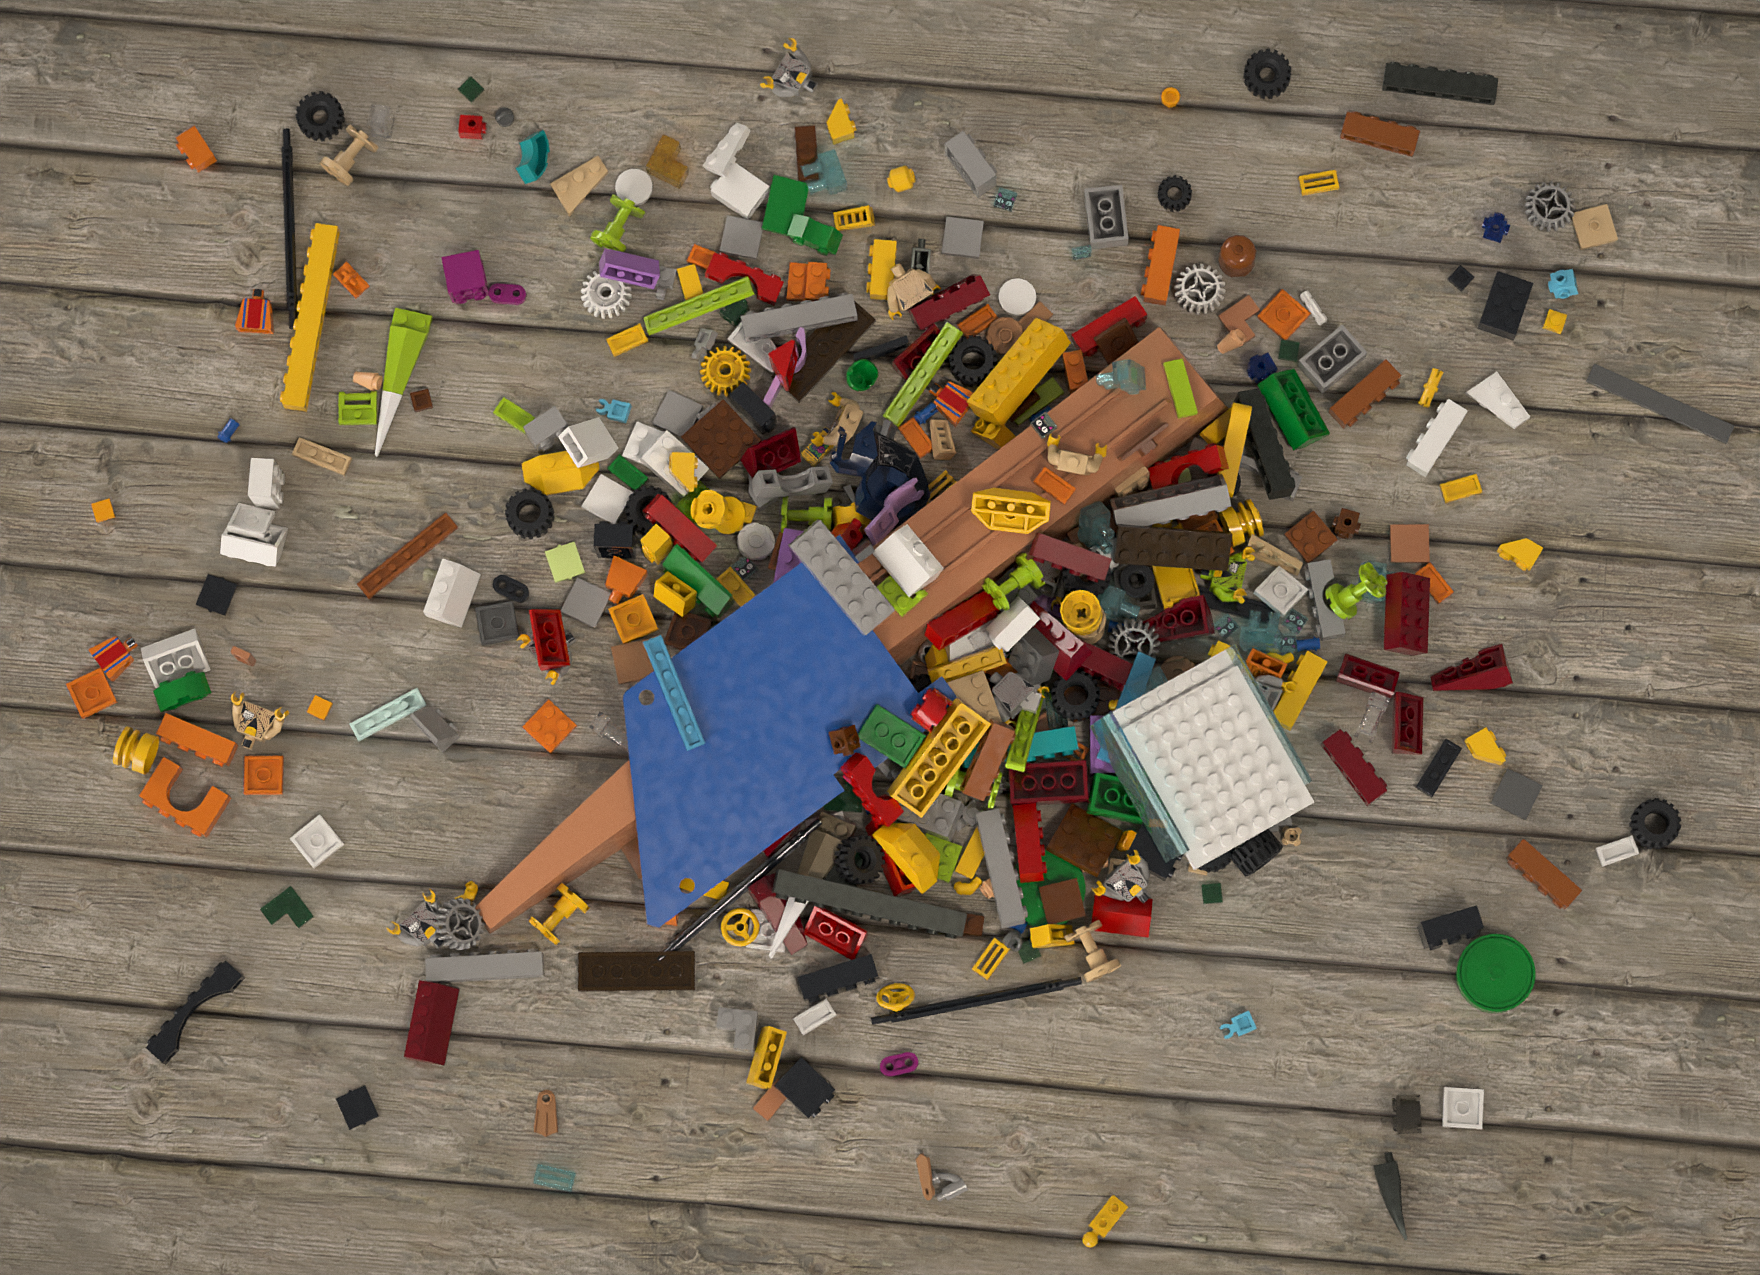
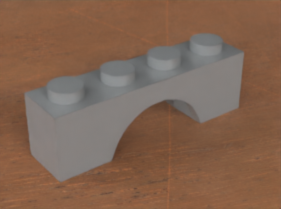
(810, 482)
(1319, 576)

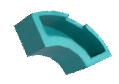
(534, 157)

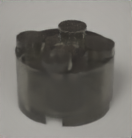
(1408, 1114)

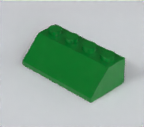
(1293, 409)
(709, 590)

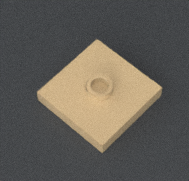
(1594, 227)

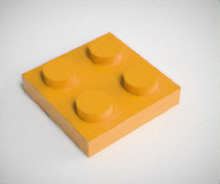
(633, 619)

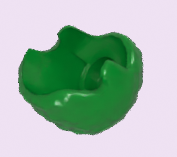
(861, 375)

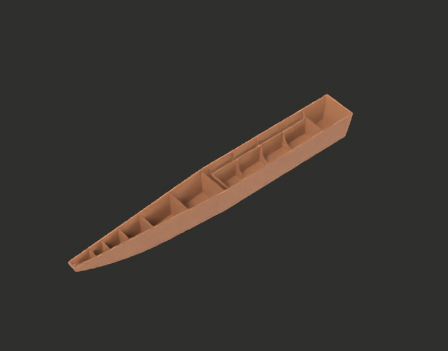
(963, 549)

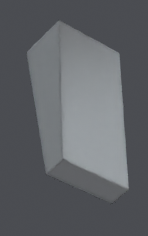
(849, 492)

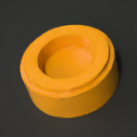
(1170, 97)

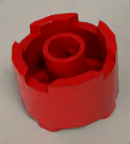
(931, 710)

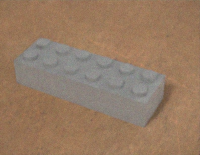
(1172, 502)
(841, 577)

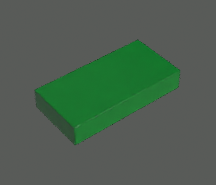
(627, 473)

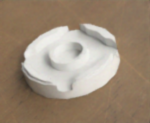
(634, 185)
(1017, 297)
(755, 541)

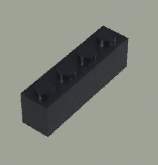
(838, 977)

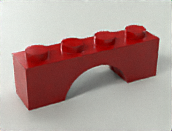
(723, 268)
(1210, 459)
(859, 773)

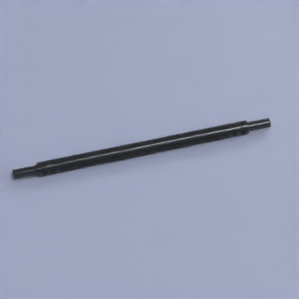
(289, 227)
(741, 888)
(976, 1000)

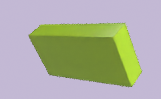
(513, 414)

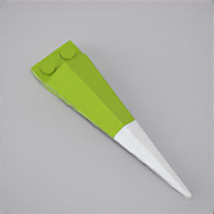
(405, 343)

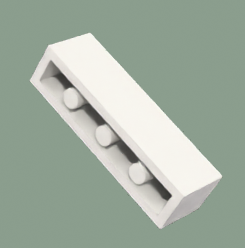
(1436, 438)

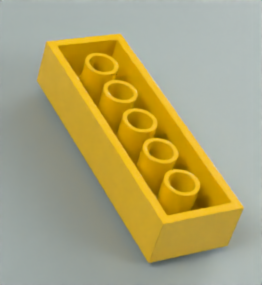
(1018, 372)
(938, 757)

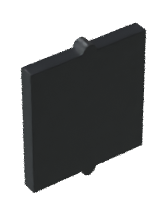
(216, 595)
(357, 1107)

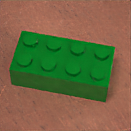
(1110, 800)

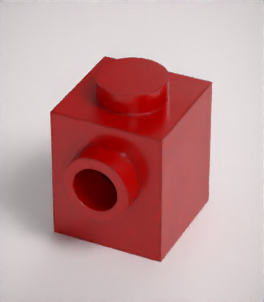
(472, 127)

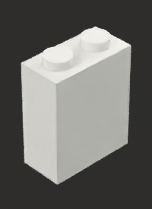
(740, 191)
(588, 442)
(1012, 624)

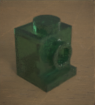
(734, 312)

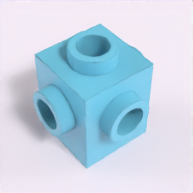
(1563, 283)

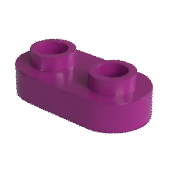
(506, 295)
(898, 1062)

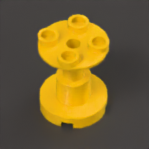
(718, 512)
(563, 908)

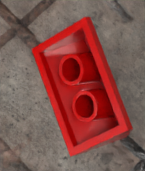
(784, 362)
(549, 638)
(1122, 917)
(835, 932)

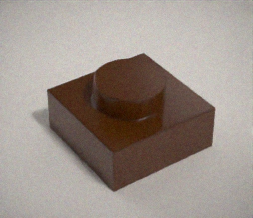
(421, 400)
(974, 924)

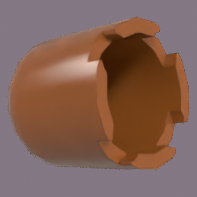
(1237, 256)

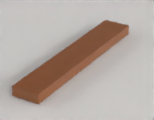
(407, 555)

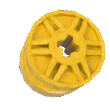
(1242, 522)
(1078, 602)
(135, 750)

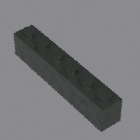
(1440, 83)
(1266, 447)

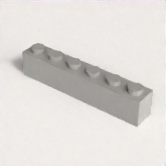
(805, 315)
(1000, 868)
(484, 967)

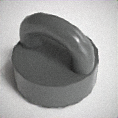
(504, 117)
(1012, 939)

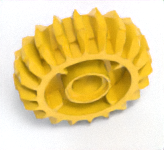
(720, 360)

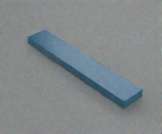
(1141, 665)
(673, 692)

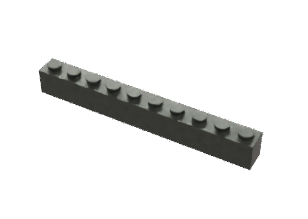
(870, 903)

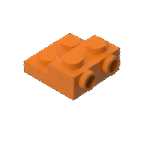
(807, 281)

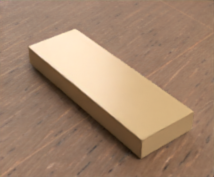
(322, 456)

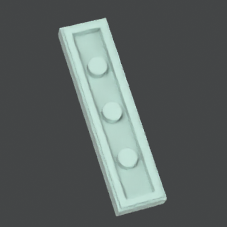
(388, 714)

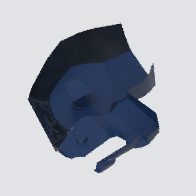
(883, 469)

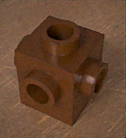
(1351, 519)
(844, 740)

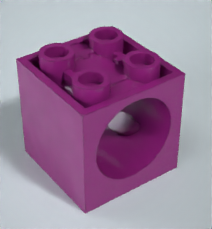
(465, 277)

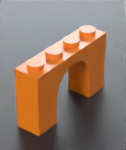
(200, 819)

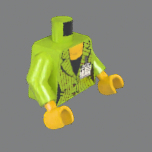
(1228, 584)

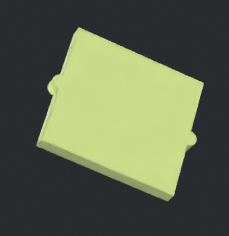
(564, 562)

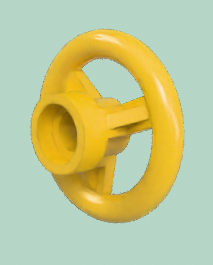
(746, 914)
(896, 999)

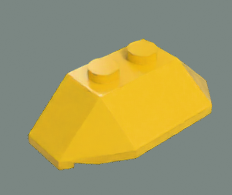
(557, 473)
(1010, 510)
(911, 853)

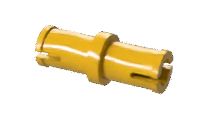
(1430, 387)

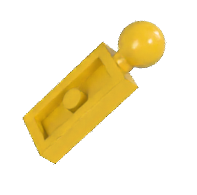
(1104, 1221)

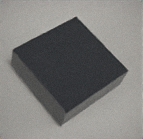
(1460, 278)

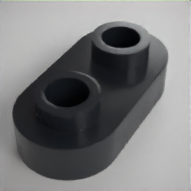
(511, 588)

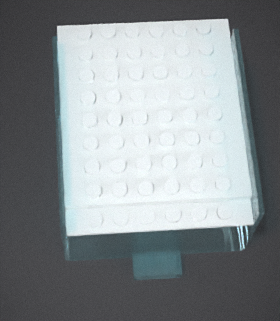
(1203, 758)

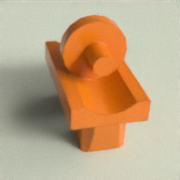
(351, 280)

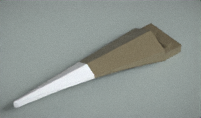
(816, 863)

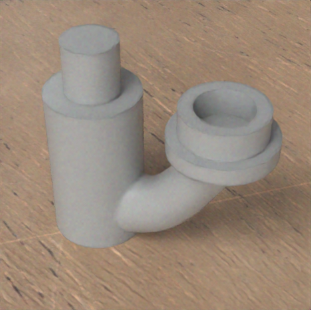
(952, 1190)

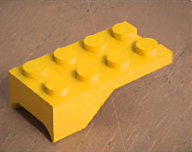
(1175, 583)

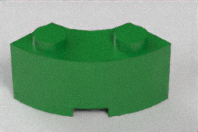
(814, 235)
(182, 691)

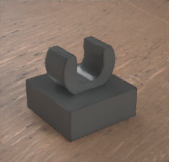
(888, 429)

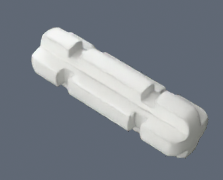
(1313, 308)

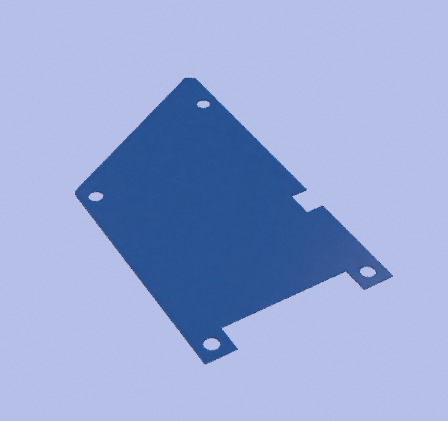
(765, 699)

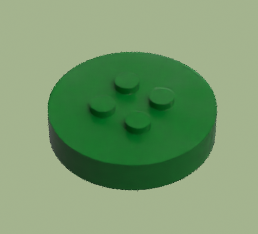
(1057, 871)
(1495, 973)

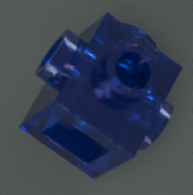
(1492, 233)
(1264, 362)

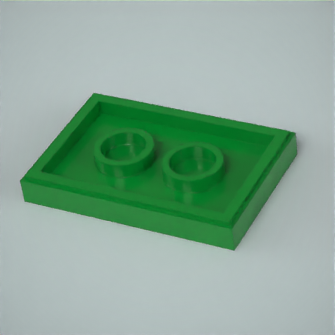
(784, 200)
(890, 736)

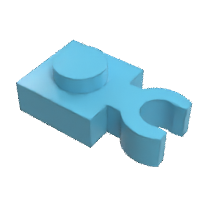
(616, 410)
(1241, 1024)

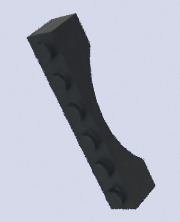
(167, 1041)

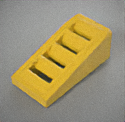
(855, 225)

